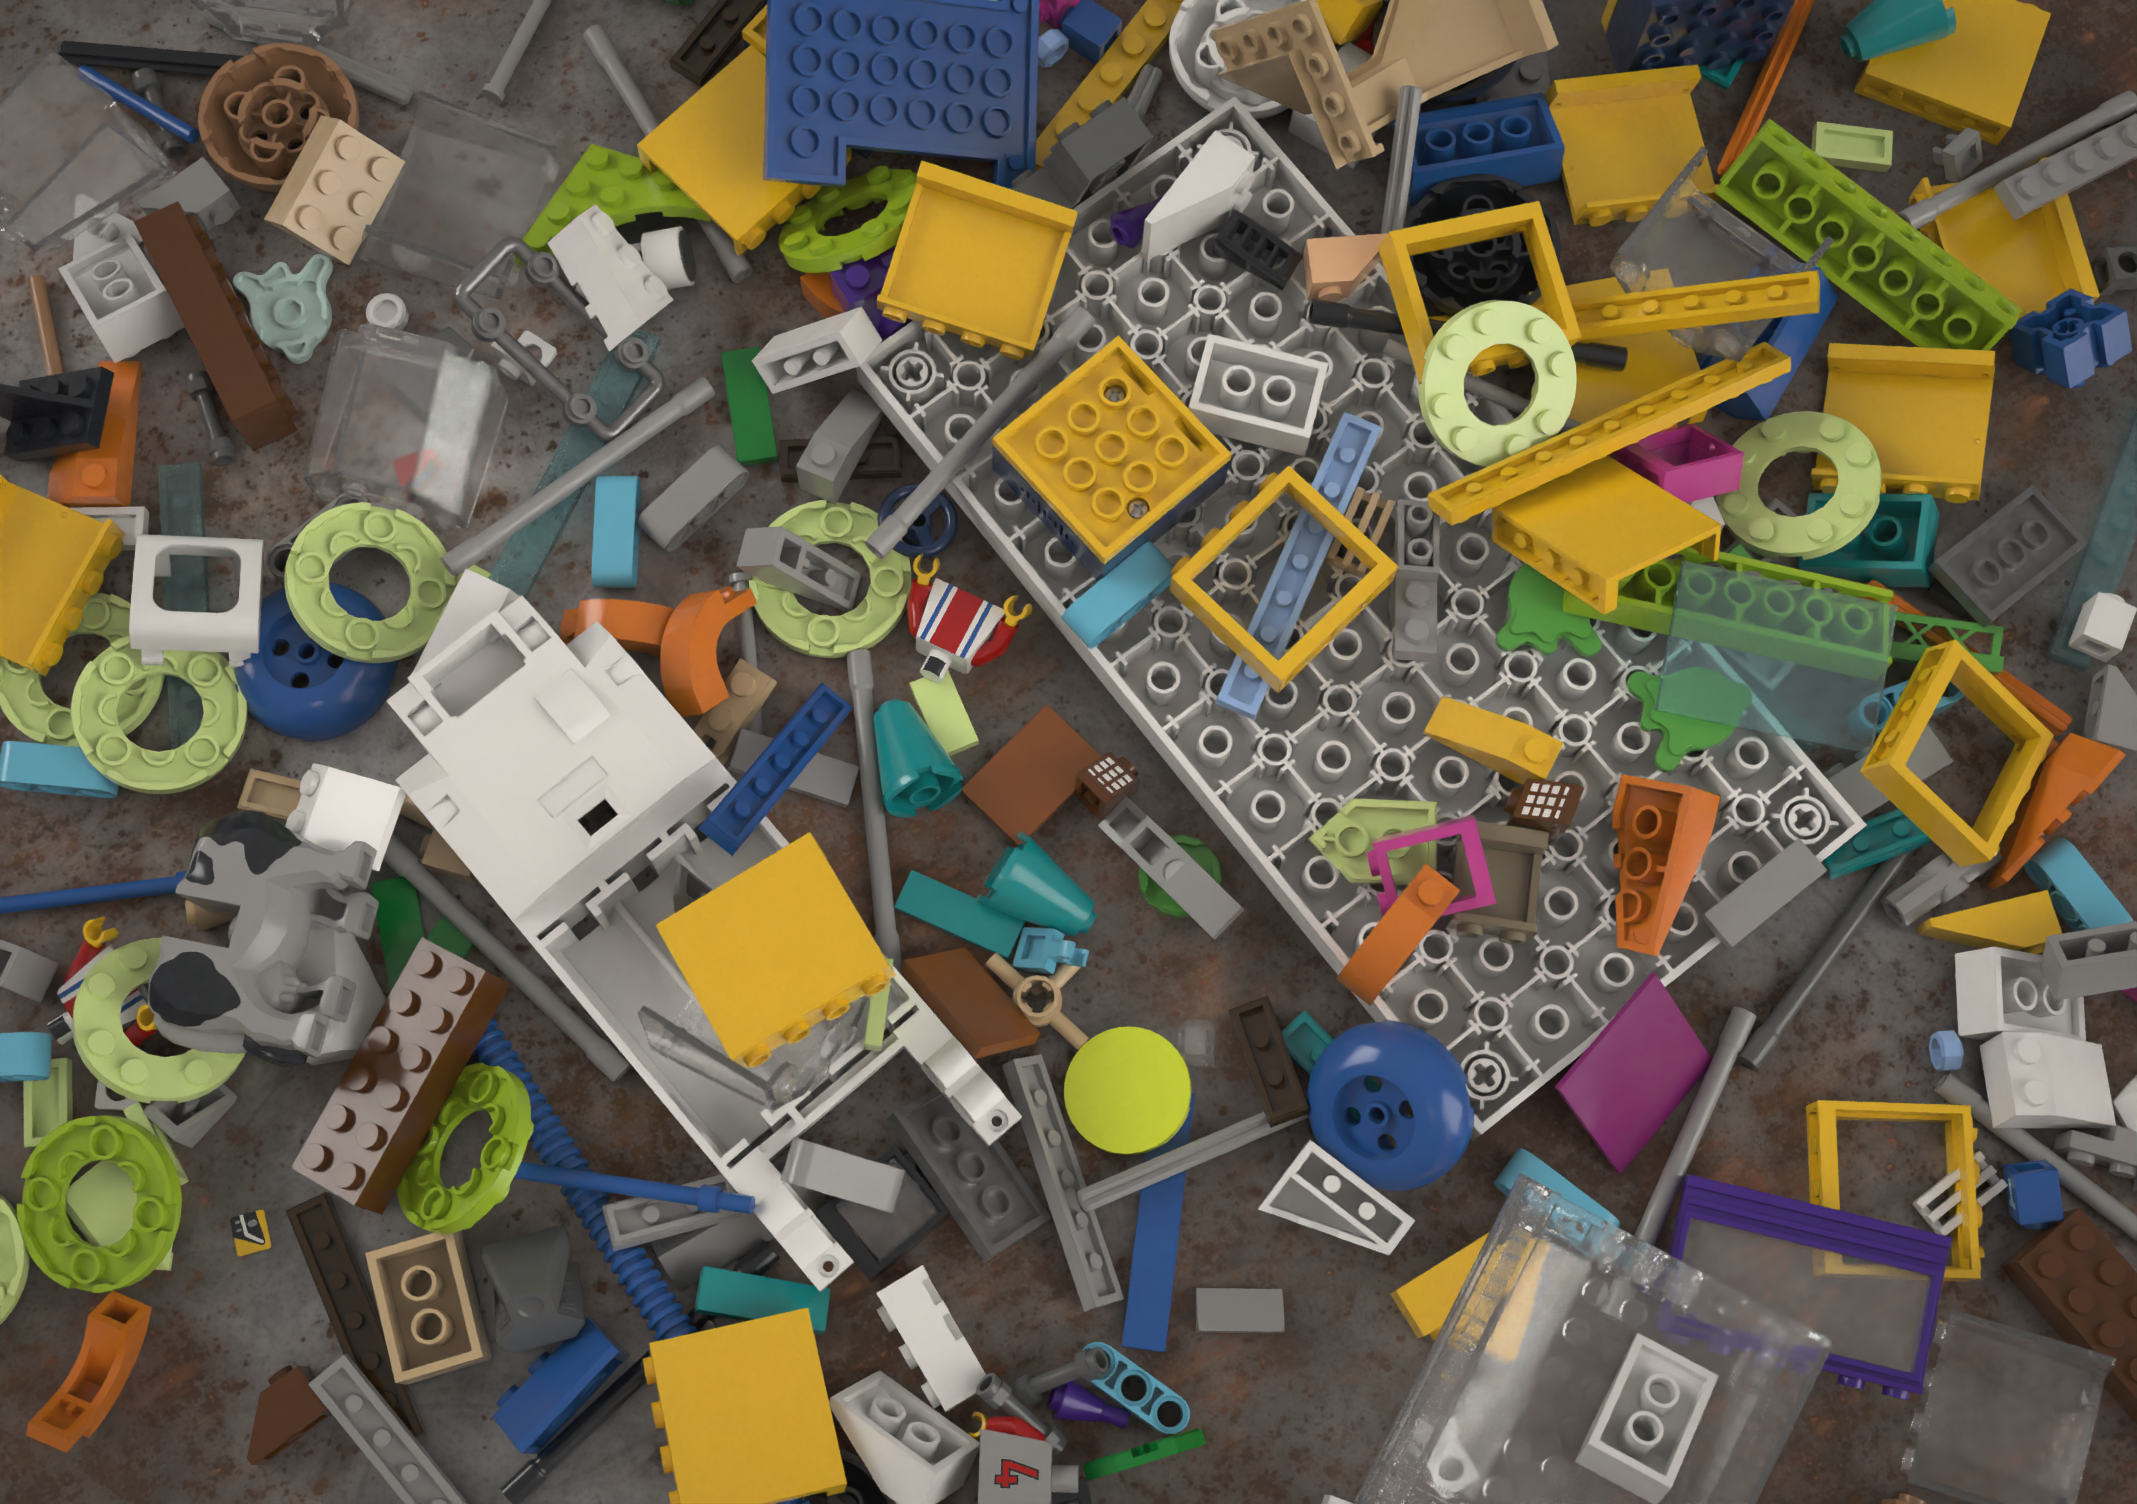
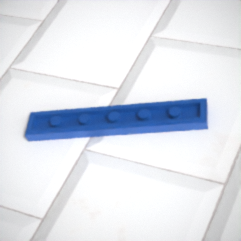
(775, 769)
(1155, 1253)

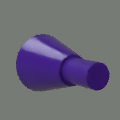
(1128, 224)
(1078, 1404)

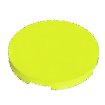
(1127, 1091)

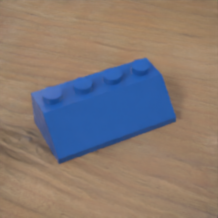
(1494, 137)
(1789, 335)

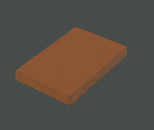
(1030, 775)
(969, 1002)

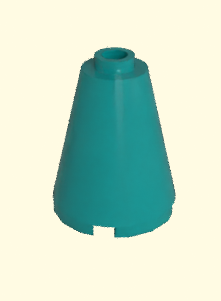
(1895, 26)
(912, 762)
(1037, 890)

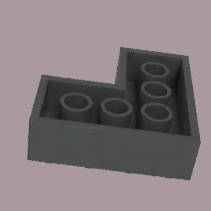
(1088, 156)

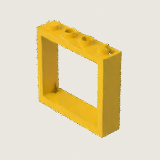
(1464, 230)
(1273, 671)
(1888, 757)
(1959, 1153)

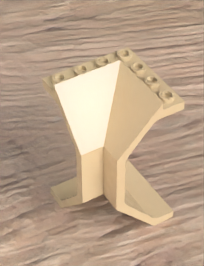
(1420, 44)

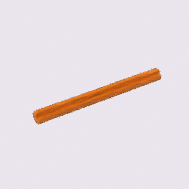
(1766, 82)
(2045, 711)

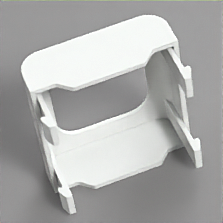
(230, 631)

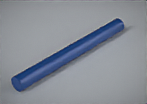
(143, 106)

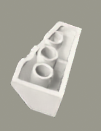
(340, 955)

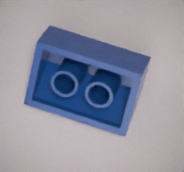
(558, 1387)

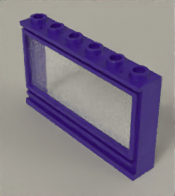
(1830, 1269)

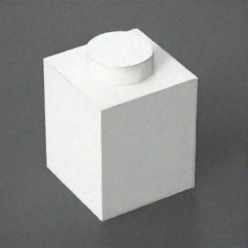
(2102, 626)

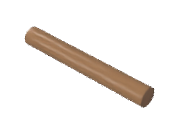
(45, 325)

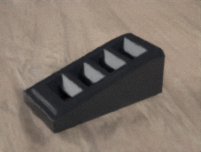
(1254, 232)

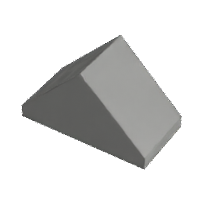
(192, 1119)

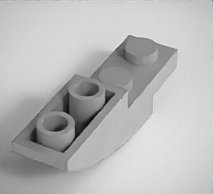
(1415, 582)
(1171, 867)
(2113, 1148)

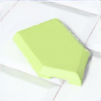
(1358, 822)
(103, 1206)

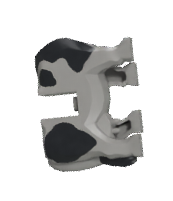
(277, 892)

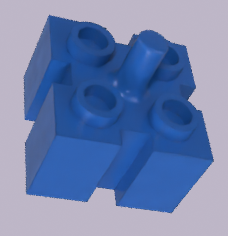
(2071, 338)

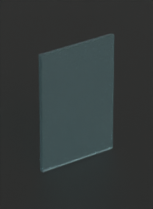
(1776, 657)

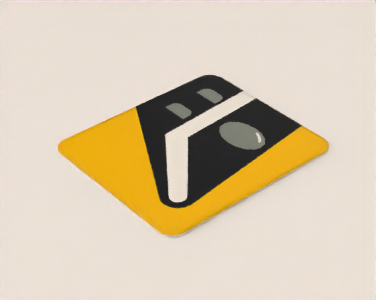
(250, 1233)

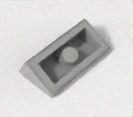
(1239, 1310)

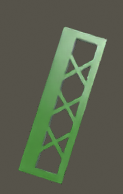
(1912, 653)

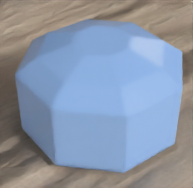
(1051, 47)
(1946, 1051)

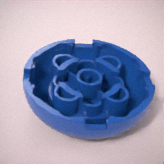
(334, 699)
(1412, 1070)

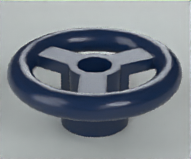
(919, 538)

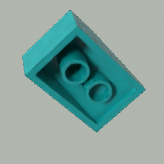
(1891, 548)

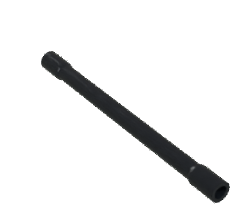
(1344, 316)
(537, 1469)

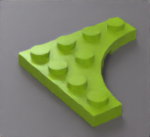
(618, 187)

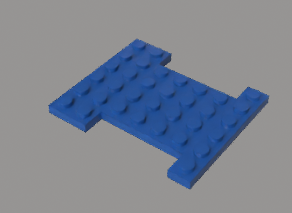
(899, 81)

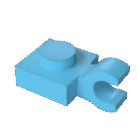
(1042, 948)

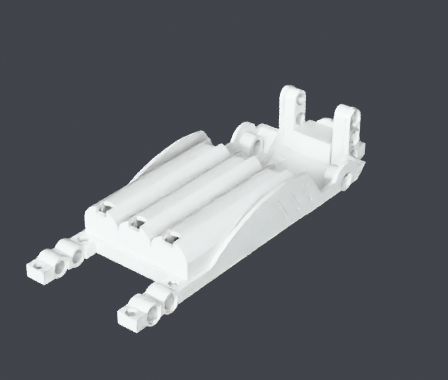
(528, 745)

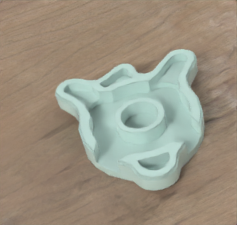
(289, 308)

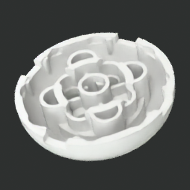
(1196, 56)

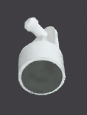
(667, 256)

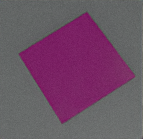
(1634, 1073)

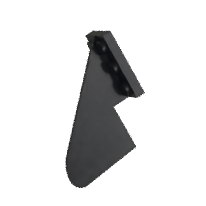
(55, 413)

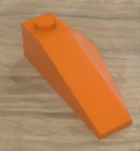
(104, 474)
(2064, 778)
(1660, 845)

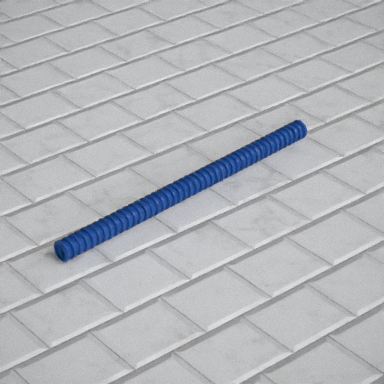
(558, 1151)

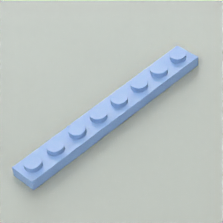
(1300, 562)

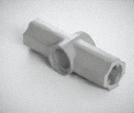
(1931, 887)

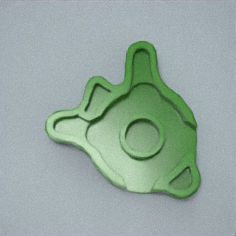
(1539, 618)
(1678, 732)

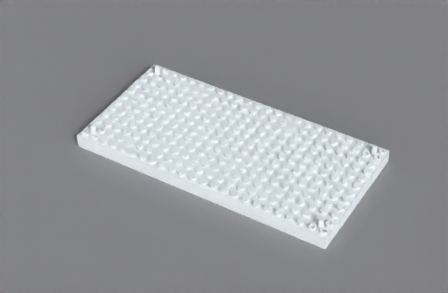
(1354, 712)

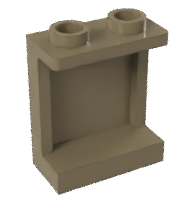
(1514, 871)

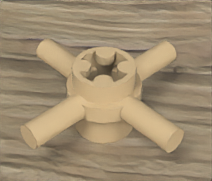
(1036, 985)

